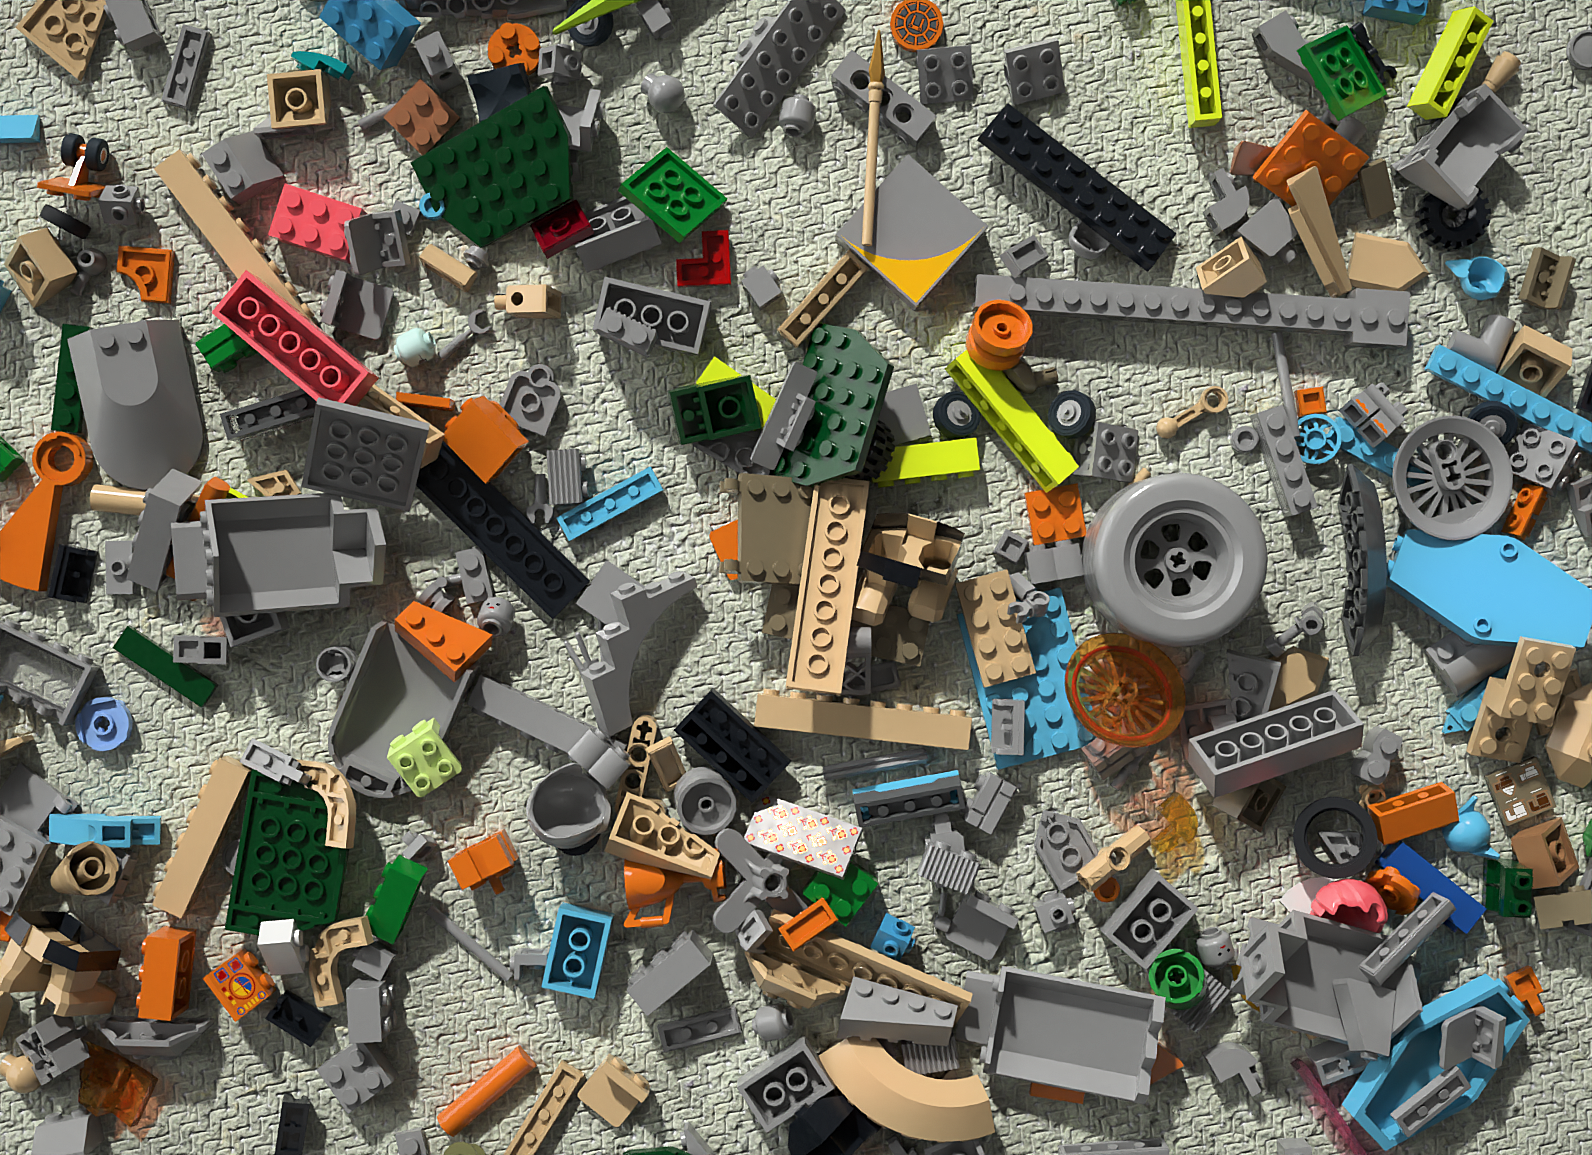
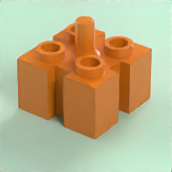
(484, 862)

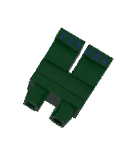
(1512, 890)

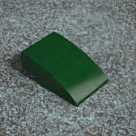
(714, 409)

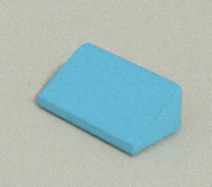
(20, 129)

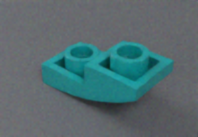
(315, 61)

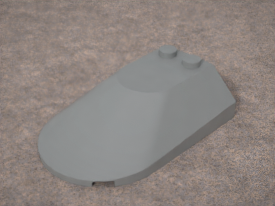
(138, 400)

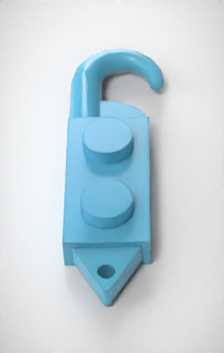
(1465, 710)

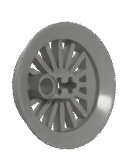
(1471, 518)

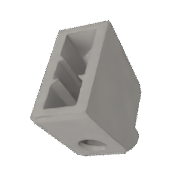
(439, 60)
(1269, 232)

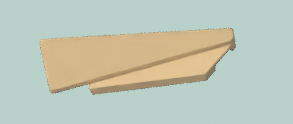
(1317, 230)

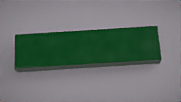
(160, 664)

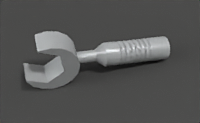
(461, 339)

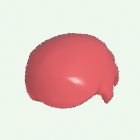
(1351, 904)

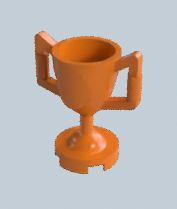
(651, 885)

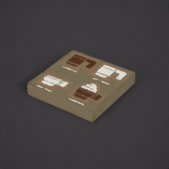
(1520, 791)

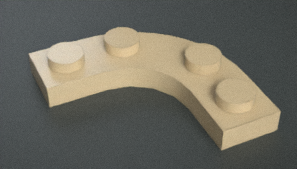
(338, 799)
(326, 954)

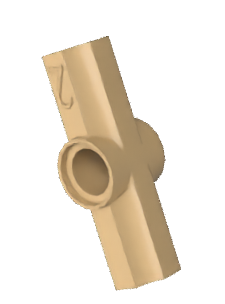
(1102, 868)

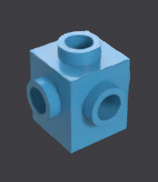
(893, 937)

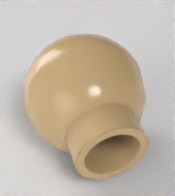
(19, 1074)

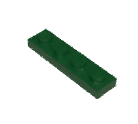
(67, 405)

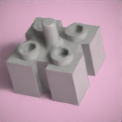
(54, 1047)

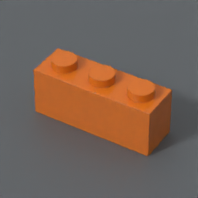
(1414, 813)

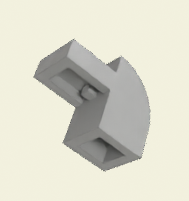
(1232, 203)
(201, 649)
(1231, 1059)

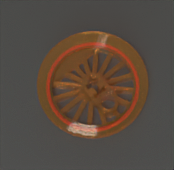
(1142, 662)

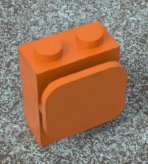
(484, 437)

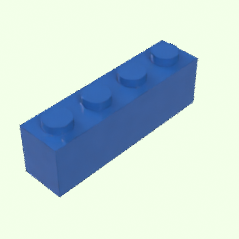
(1431, 880)

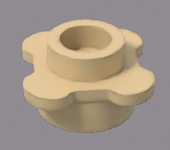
(1367, 790)

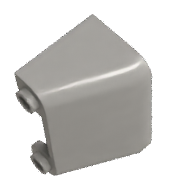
(1463, 147)

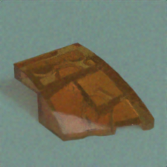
(114, 1085)

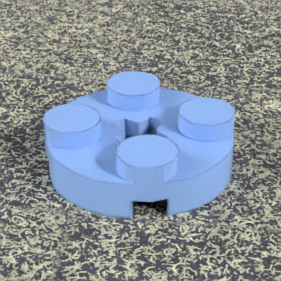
(95, 736)

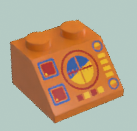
(240, 984)

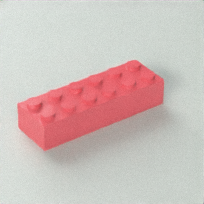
(293, 342)

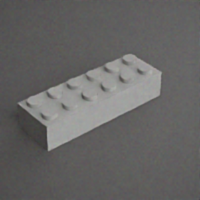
(1275, 743)

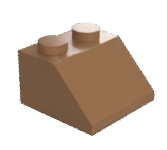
(1546, 851)

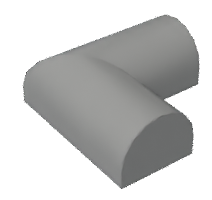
(1490, 345)

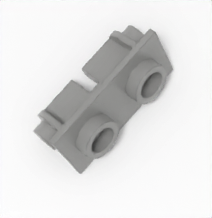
(126, 866)

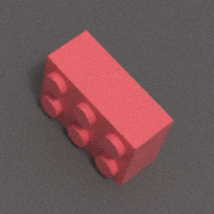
(313, 222)

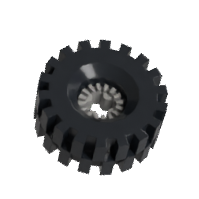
(1447, 234)

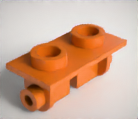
(1528, 502)

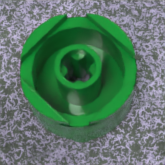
(1193, 981)

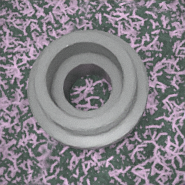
(476, 257)

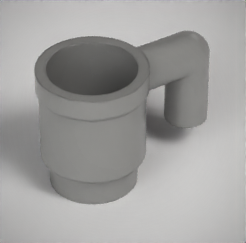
(1348, 127)

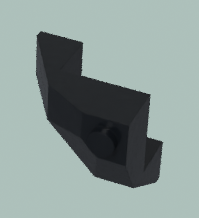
(829, 1128)

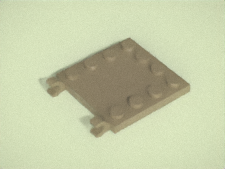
(770, 529)

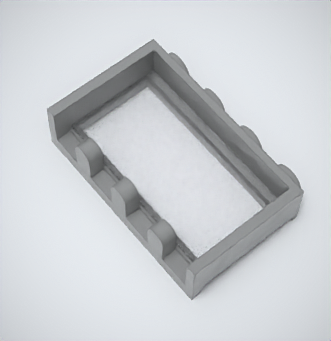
(43, 672)

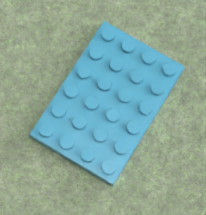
(1048, 717)

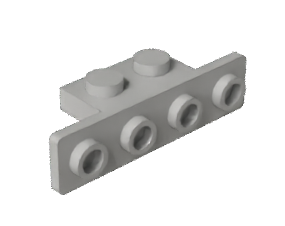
(787, 417)

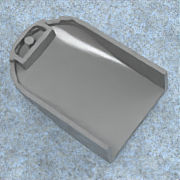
(385, 699)

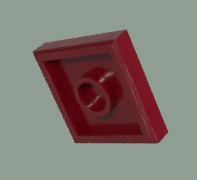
(561, 229)

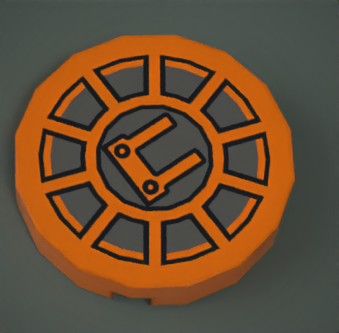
(916, 24)

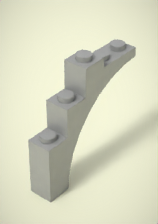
(619, 643)

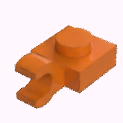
(1525, 988)

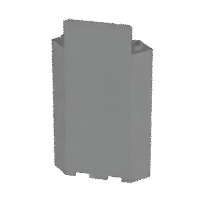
(1063, 1032)

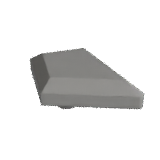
(1342, 844)

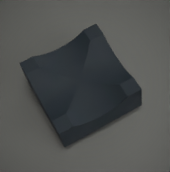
(498, 88)

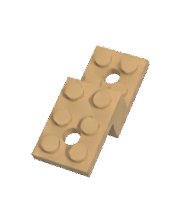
(1521, 699)

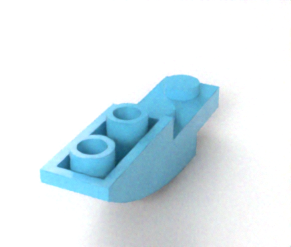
(104, 829)

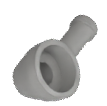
(94, 267)

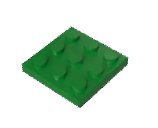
(1341, 72)
(672, 194)

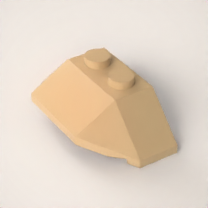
(1571, 738)
(791, 981)

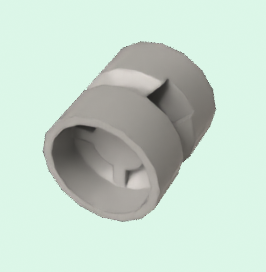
(336, 663)

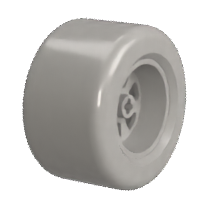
(1117, 571)

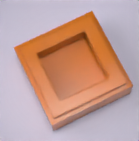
(1310, 401)

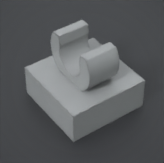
(418, 846)

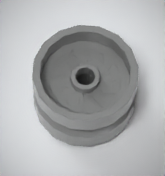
(704, 801)

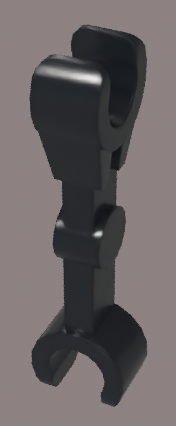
(1361, 36)

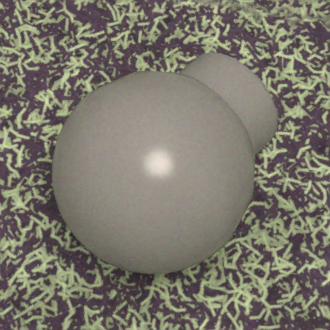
(664, 92)

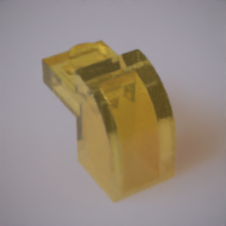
(1181, 822)

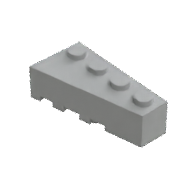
(153, 549)
(895, 1014)

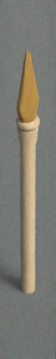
(875, 87)

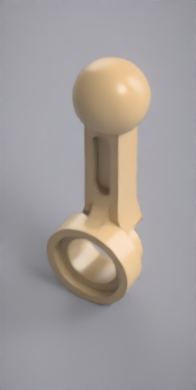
(1168, 427)

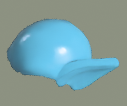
(1480, 276)
(1470, 832)

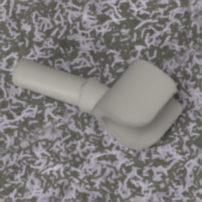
(940, 921)

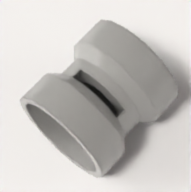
(436, 598)

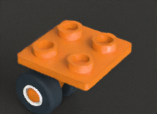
(83, 157)

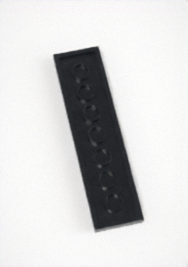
(1077, 187)
(502, 532)

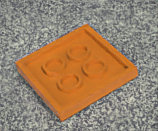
(1310, 145)

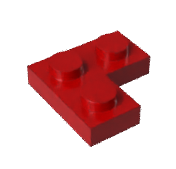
(712, 268)

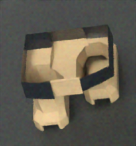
(899, 553)
(59, 957)

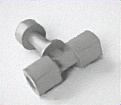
(1309, 624)

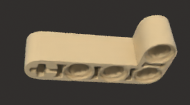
(639, 767)

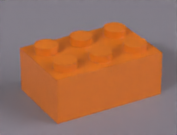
(166, 973)

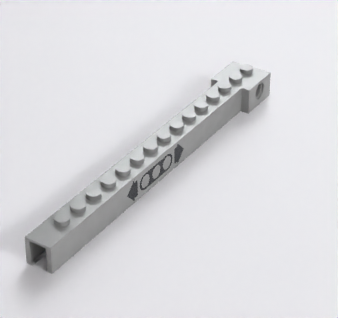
(1364, 317)

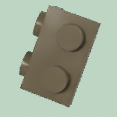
(1546, 279)

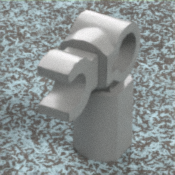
(1032, 601)

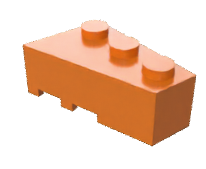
(442, 639)

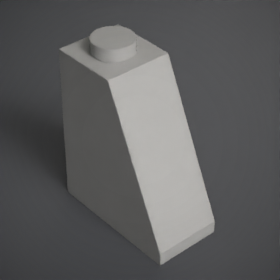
(1366, 1016)

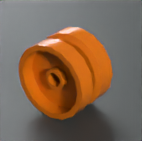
(998, 335)

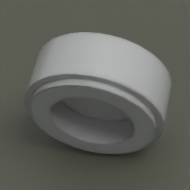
(1244, 439)

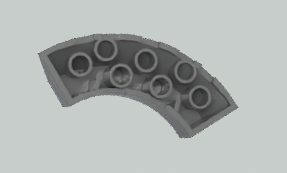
(1365, 559)

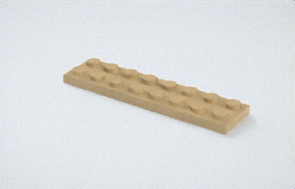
(827, 586)
(843, 959)

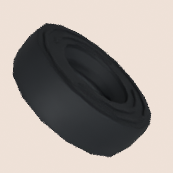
(65, 221)

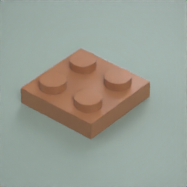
(422, 117)

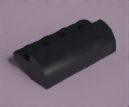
(732, 745)

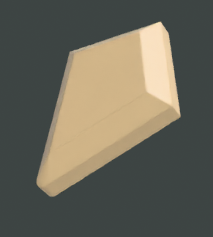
(276, 484)

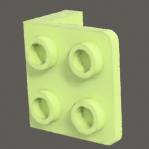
(423, 758)

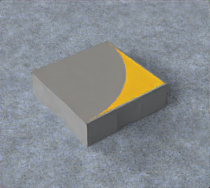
(915, 232)

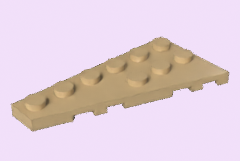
(65, 30)

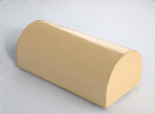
(448, 267)

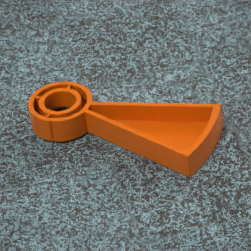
(31, 531)

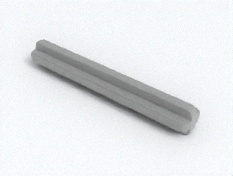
(875, 764)

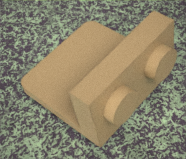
(614, 1090)

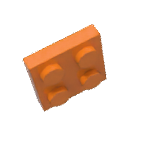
(1055, 514)

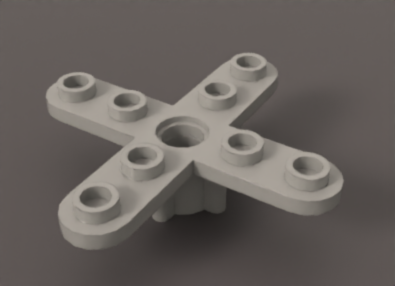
(753, 889)

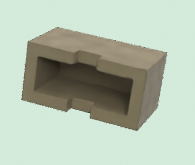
(1556, 908)

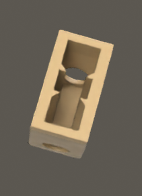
(530, 301)

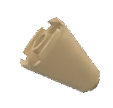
(86, 870)

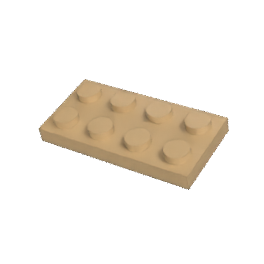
(995, 636)

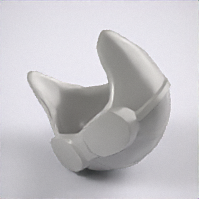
(568, 807)

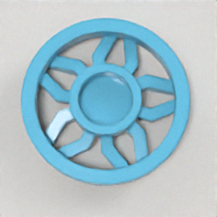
(1316, 438)

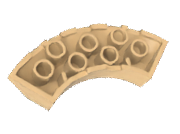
(906, 1100)

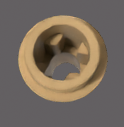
(1502, 70)

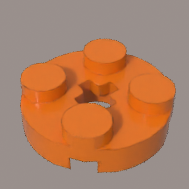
(508, 36)
(1402, 893)

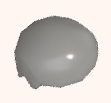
(1086, 241)

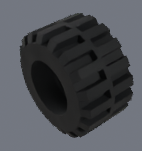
(878, 454)

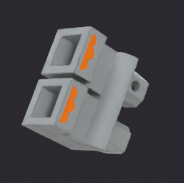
(1383, 414)

